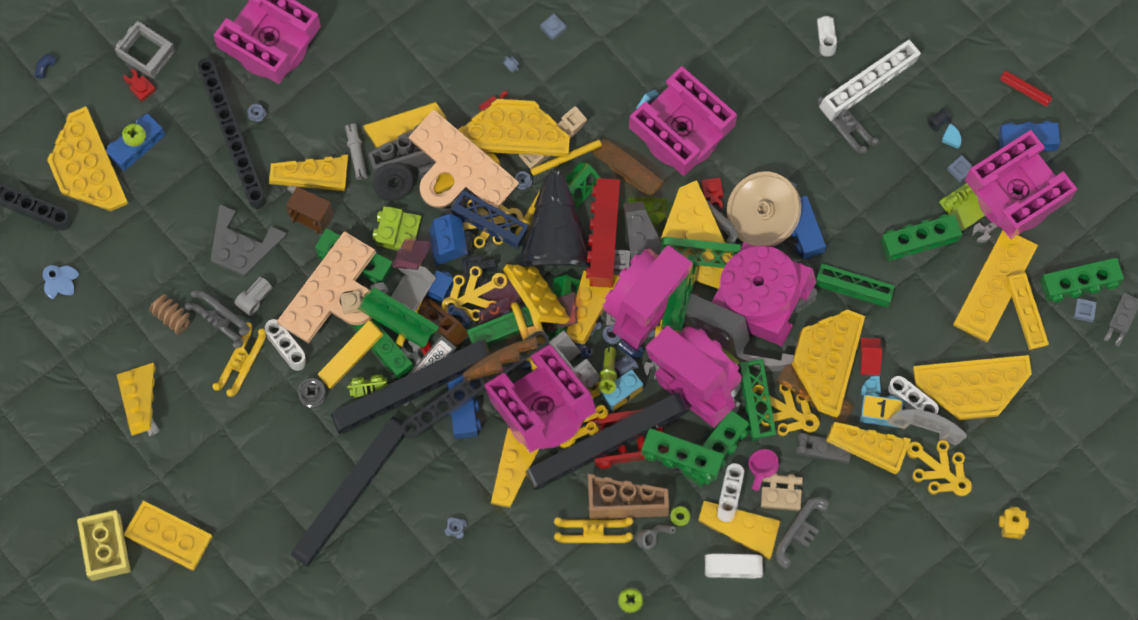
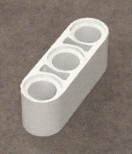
(288, 353)
(910, 390)
(733, 485)
(733, 566)

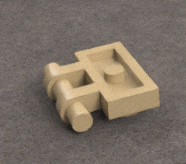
(781, 498)

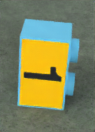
(626, 388)
(879, 409)

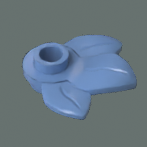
(61, 282)

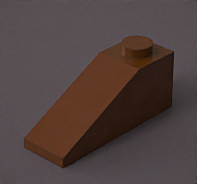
(448, 326)

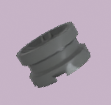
(309, 400)

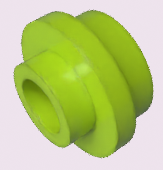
(680, 510)

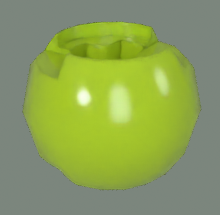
(129, 131)
(630, 592)

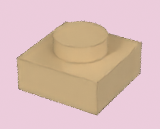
(350, 302)

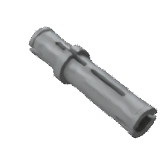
(354, 144)

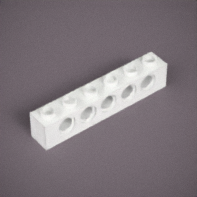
(869, 80)

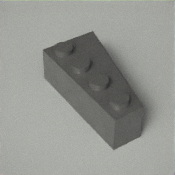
(399, 151)
(718, 323)

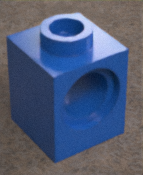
(441, 286)

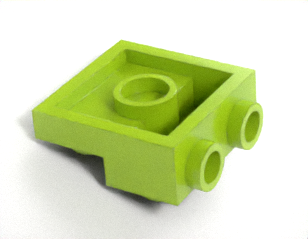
(395, 228)

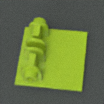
(964, 205)
(357, 385)

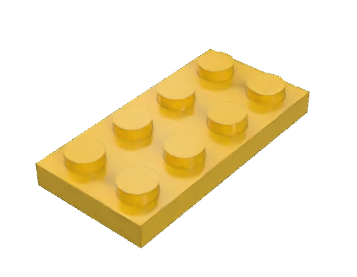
(536, 294)
(168, 535)

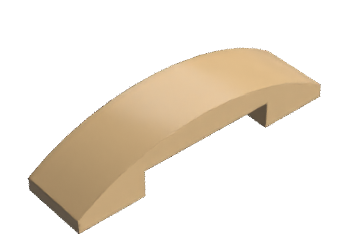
(570, 123)

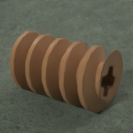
(170, 315)

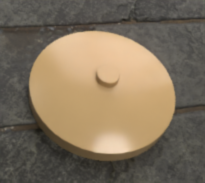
(764, 209)

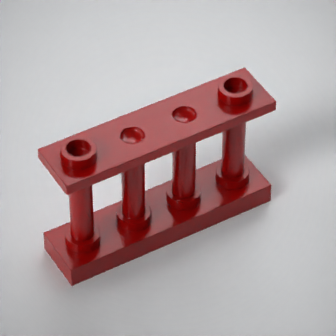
(611, 419)

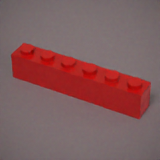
(604, 233)

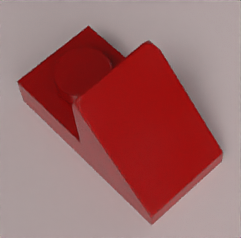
(870, 356)

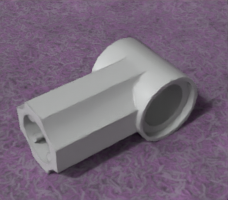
(250, 300)

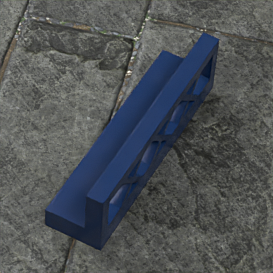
(486, 225)

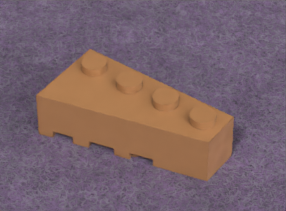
(624, 499)

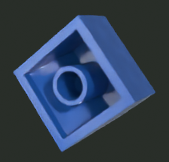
(447, 239)

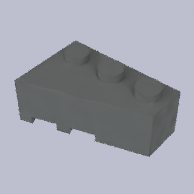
(640, 230)

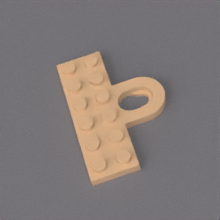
(463, 161)
(322, 290)

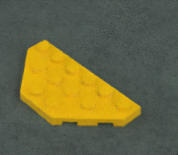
(516, 129)
(83, 164)
(693, 220)
(826, 358)
(973, 387)

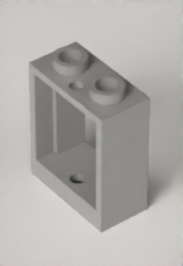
(159, 59)

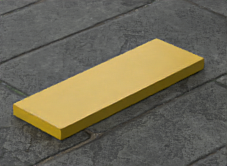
(991, 291)

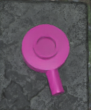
(762, 465)

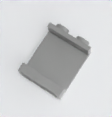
(413, 287)
(567, 351)

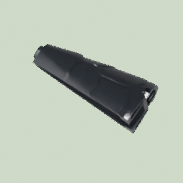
(555, 229)

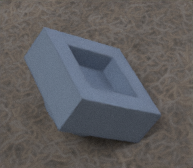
(553, 26)
(960, 168)
(1085, 310)
(625, 364)

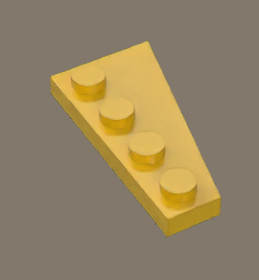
(390, 128)
(318, 174)
(589, 304)
(137, 396)
(873, 447)
(511, 471)
(746, 528)

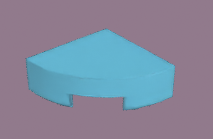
(652, 95)
(952, 137)
(872, 385)

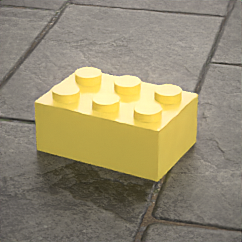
(103, 545)

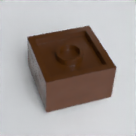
(309, 210)

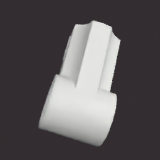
(826, 35)

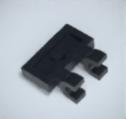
(469, 262)

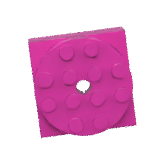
(282, 20)
(686, 106)
(1021, 170)
(643, 293)
(772, 303)
(696, 370)
(548, 389)

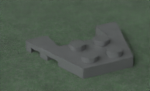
(237, 251)

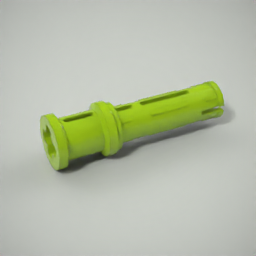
(608, 374)

